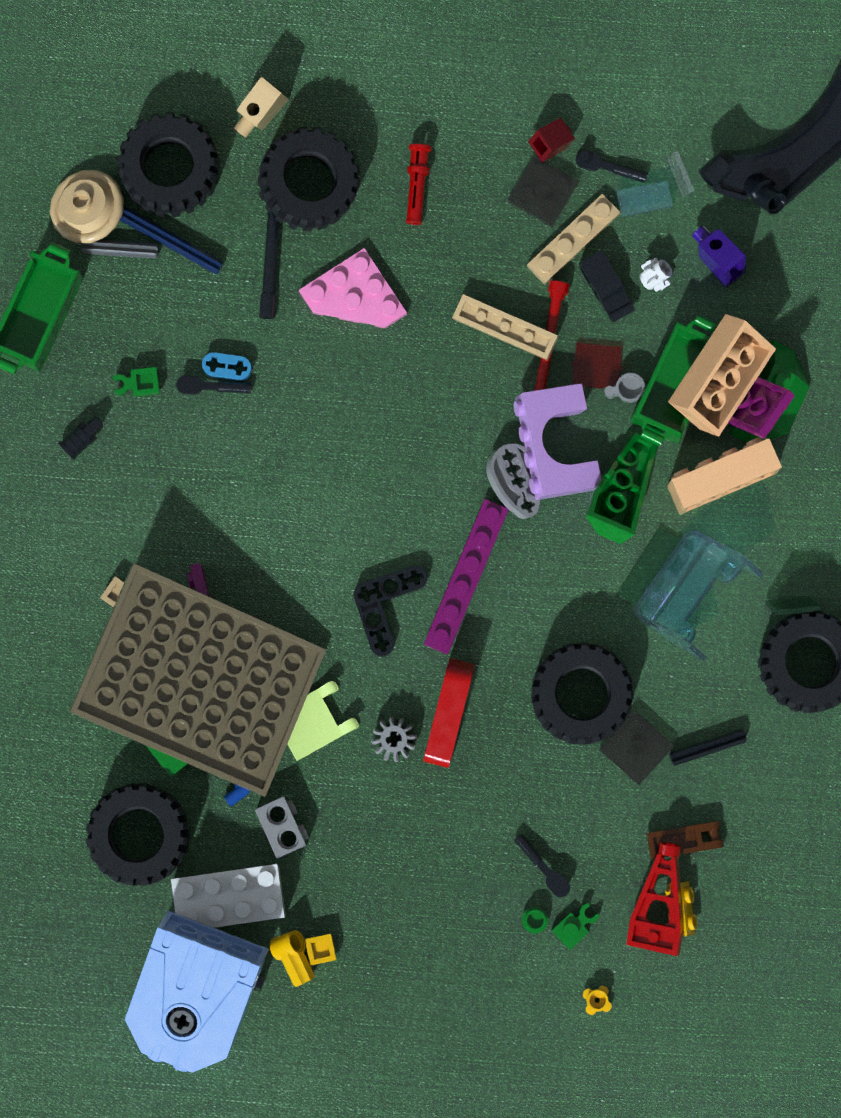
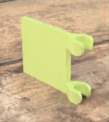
(316, 724)

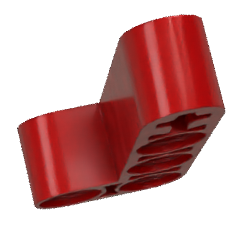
(449, 712)

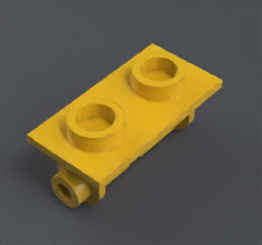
(689, 919)

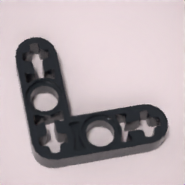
(374, 604)

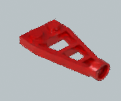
(653, 935)

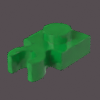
(142, 382)
(572, 928)

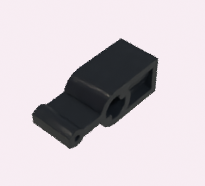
(606, 286)

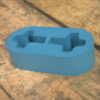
(227, 360)

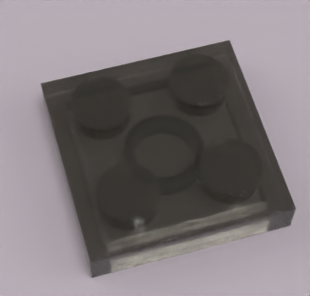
(543, 191)

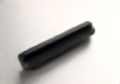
(708, 747)

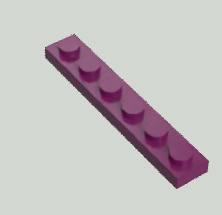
(466, 577)

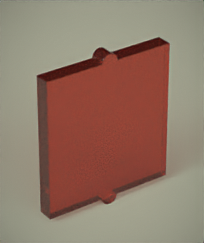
(596, 365)

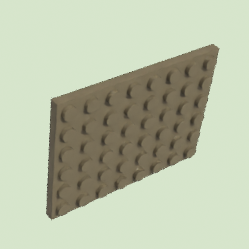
(197, 680)

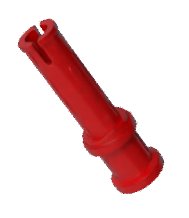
(418, 171)

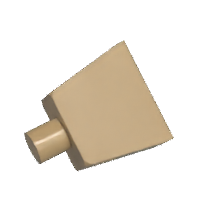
(268, 101)

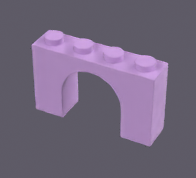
(548, 476)

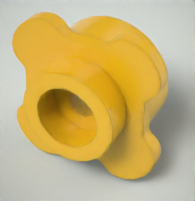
(601, 993)

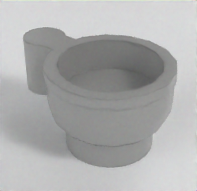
(628, 387)

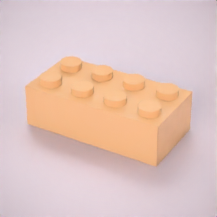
(722, 375)
(724, 476)

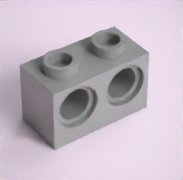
(275, 830)

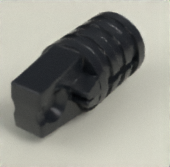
(80, 437)

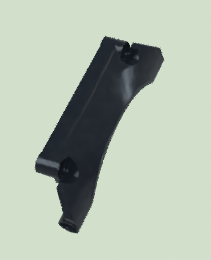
(786, 165)

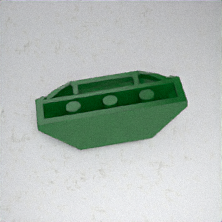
(786, 372)

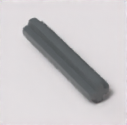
(121, 248)

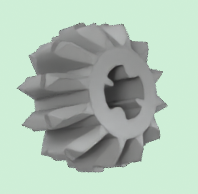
(400, 744)

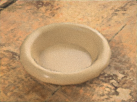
(86, 206)

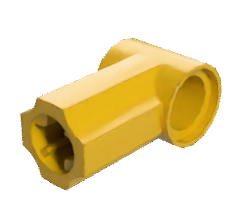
(290, 949)

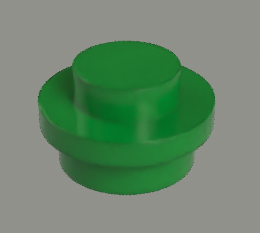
(535, 920)

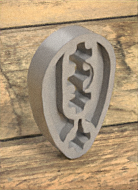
(501, 481)

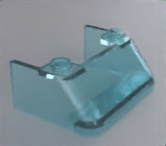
(684, 583)

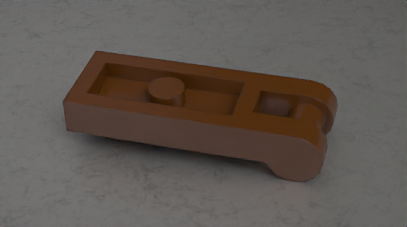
(687, 837)

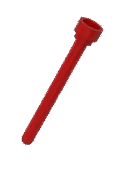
(557, 291)

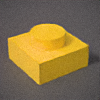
(320, 949)

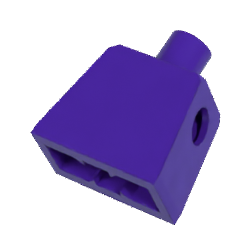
(720, 255)

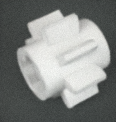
(656, 274)

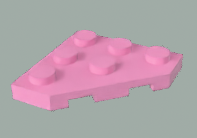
(354, 293)

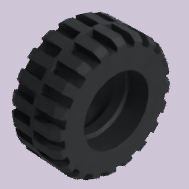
(165, 131)
(323, 148)
(582, 657)
(773, 662)
(102, 844)

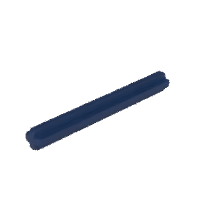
(171, 240)

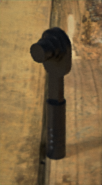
(592, 162)
(194, 385)
(554, 880)

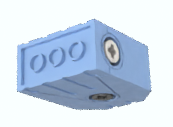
(193, 993)

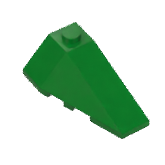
(621, 492)

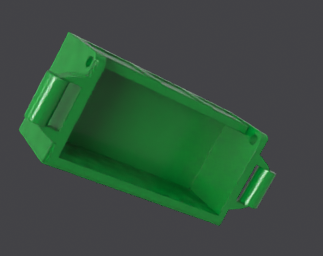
(37, 309)
(654, 412)

